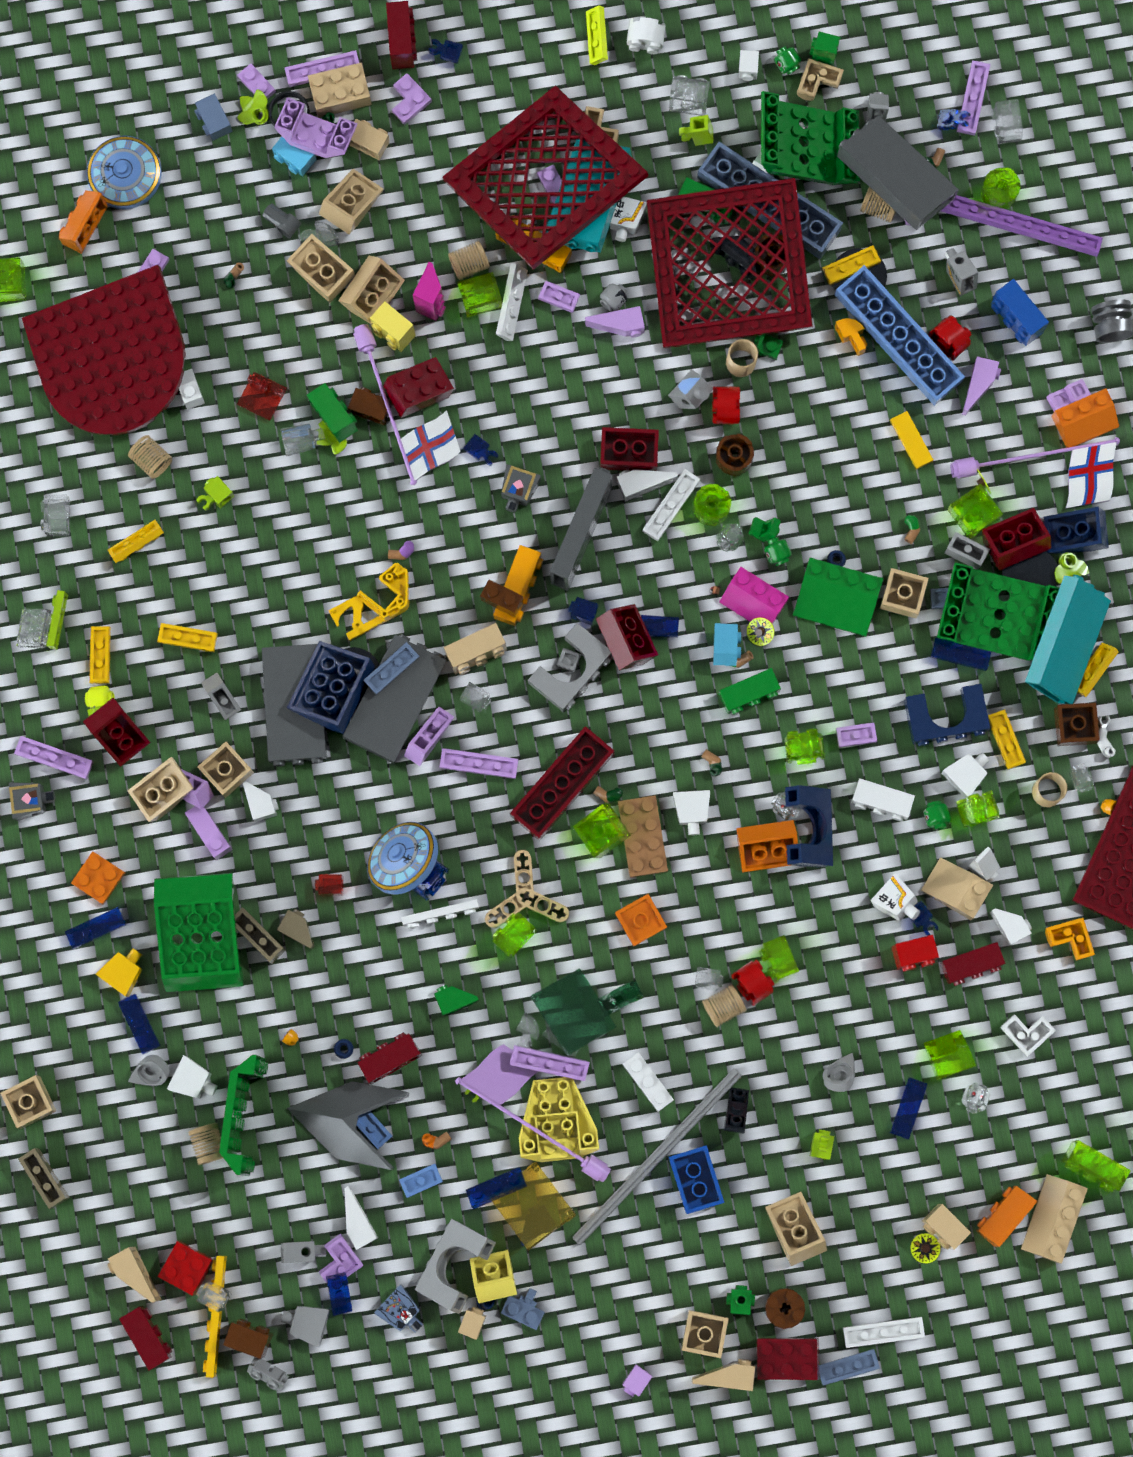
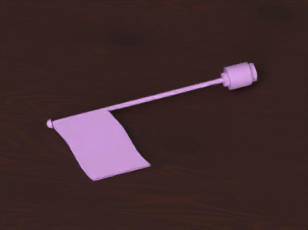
(499, 1081)

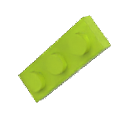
(59, 602)

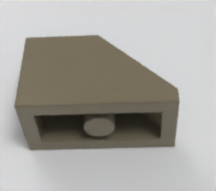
(297, 928)

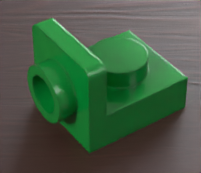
(768, 346)

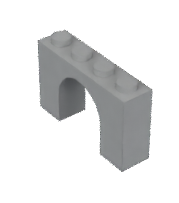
(563, 693)
(434, 1282)

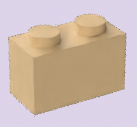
(369, 139)
(472, 1322)

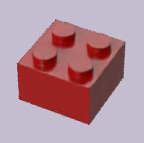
(915, 952)
(186, 1268)

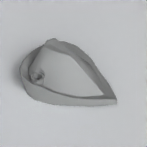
(150, 1071)
(840, 1074)

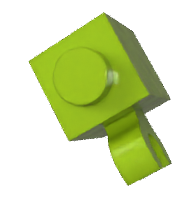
(700, 130)
(217, 492)
(822, 1145)

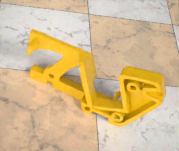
(397, 580)

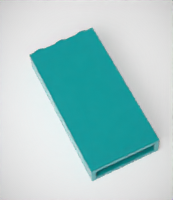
(594, 234)
(1068, 640)

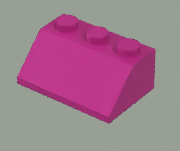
(428, 295)
(753, 597)

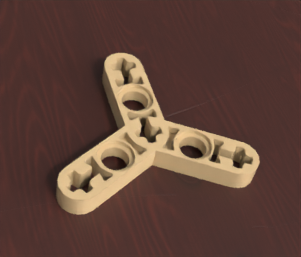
(522, 888)

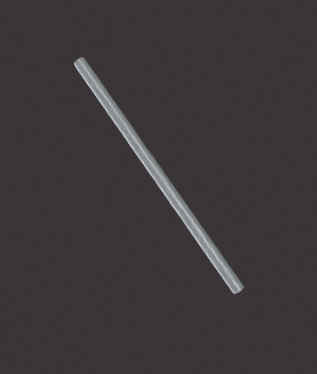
(656, 1157)

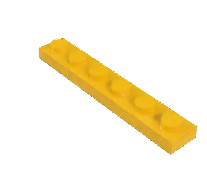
(214, 1324)

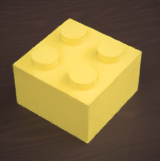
(392, 327)
(493, 1277)

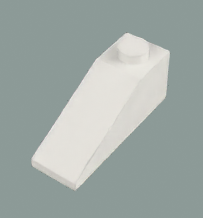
(639, 482)
(985, 865)
(357, 1224)

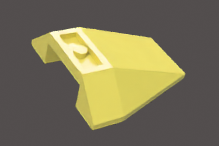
(561, 1114)

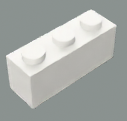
(882, 800)
(648, 1082)

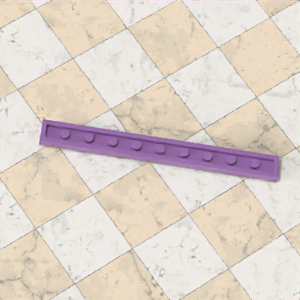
(1024, 225)

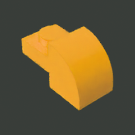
(851, 330)

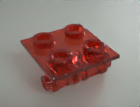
(261, 396)

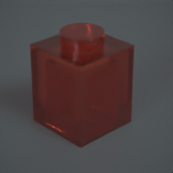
(330, 884)

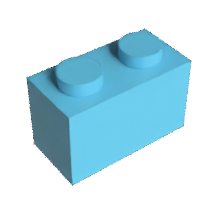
(296, 159)
(725, 644)

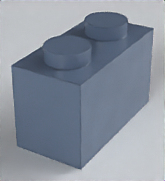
(213, 117)

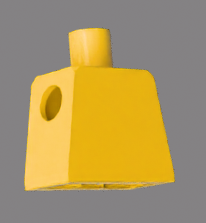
(122, 972)

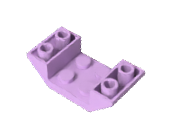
(312, 132)

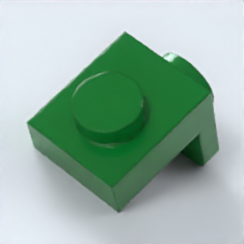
(764, 529)

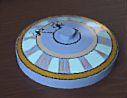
(124, 172)
(402, 858)

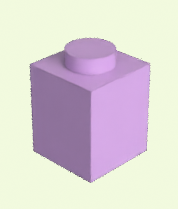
(636, 1381)

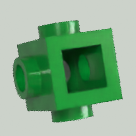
(745, 1306)

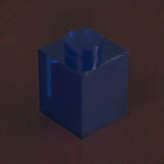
(583, 610)

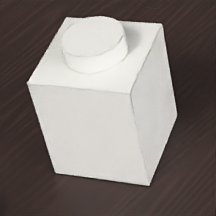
(748, 65)

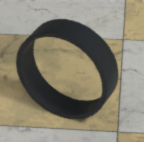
(283, 95)

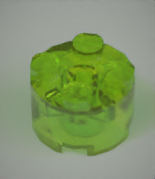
(995, 180)
(721, 500)
(804, 746)
(978, 809)

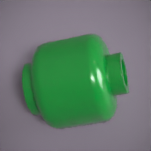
(787, 60)
(777, 551)
(937, 815)

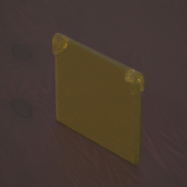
(534, 1209)

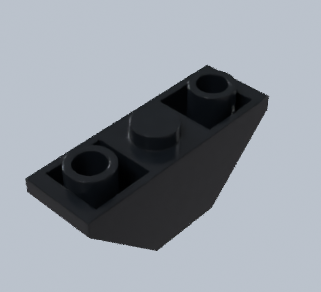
(734, 255)
(736, 1110)

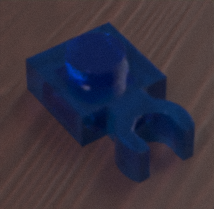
(449, 51)
(950, 118)
(479, 448)
(924, 918)

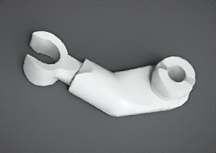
(1104, 744)

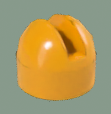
(1108, 805)
(290, 1038)

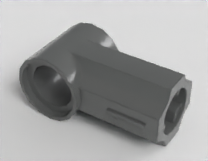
(285, 223)

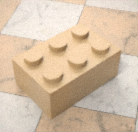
(339, 89)
(476, 649)

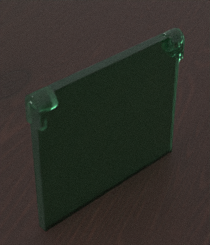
(573, 1012)

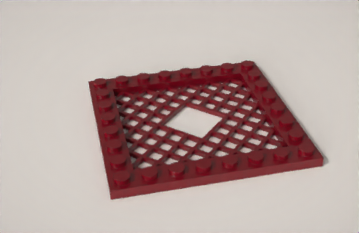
(748, 195)
(537, 250)

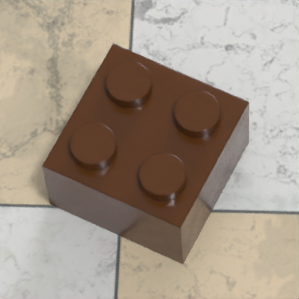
(1076, 724)
(248, 1338)

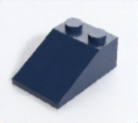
(1077, 531)

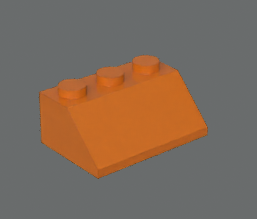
(83, 220)
(1086, 418)
(765, 845)
(1005, 1215)

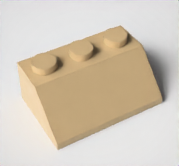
(370, 288)

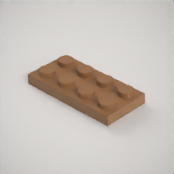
(645, 845)

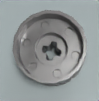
(1112, 321)

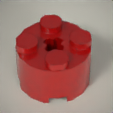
(951, 337)
(726, 405)
(753, 982)

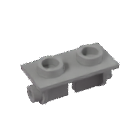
(260, 1371)

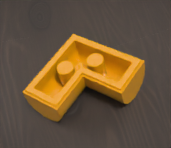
(1073, 932)

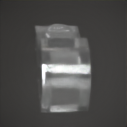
(323, 232)
(529, 1029)

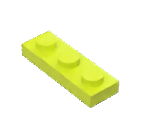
(596, 35)

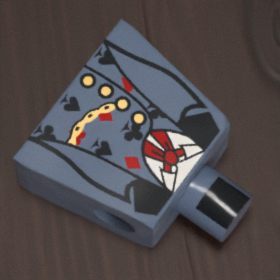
(400, 1310)

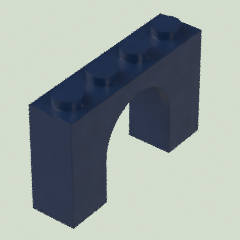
(925, 730)
(817, 805)

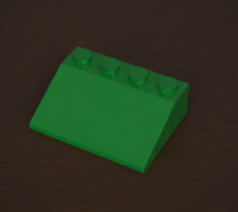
(837, 597)

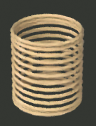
(891, 212)
(456, 266)
(743, 345)
(147, 445)
(1059, 780)
(717, 1021)
(209, 1158)

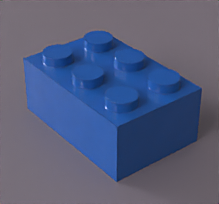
(1019, 312)
(696, 1179)

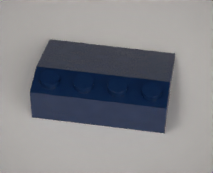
(331, 686)

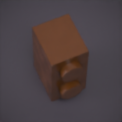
(369, 405)
(501, 598)

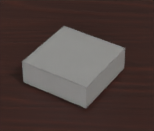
(568, 660)

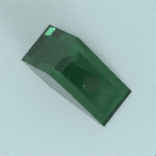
(621, 997)

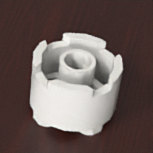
(645, 35)

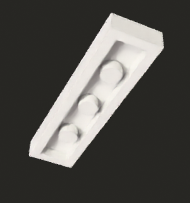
(511, 302)
(671, 505)
(432, 915)
(883, 1332)

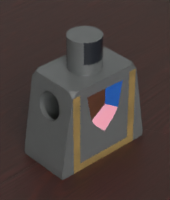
(518, 487)
(28, 800)

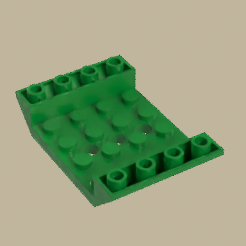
(821, 136)
(972, 605)
(202, 907)
(235, 1105)

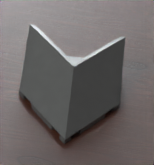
(334, 1119)

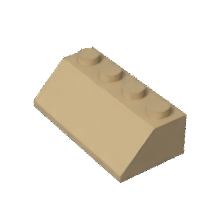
(1054, 1218)

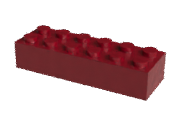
(562, 783)

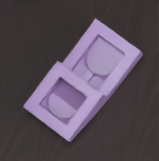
(1068, 395)

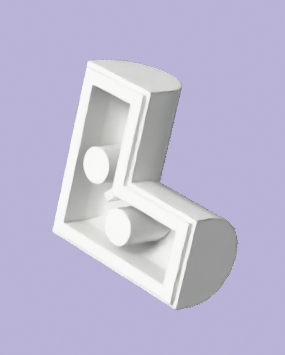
(1027, 1039)

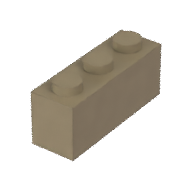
(258, 936)
(43, 1178)

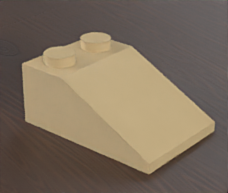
(350, 201)
(321, 268)
(161, 790)
(957, 888)
(796, 1228)
(131, 1270)
(733, 1375)

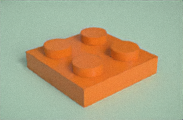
(98, 877)
(640, 920)

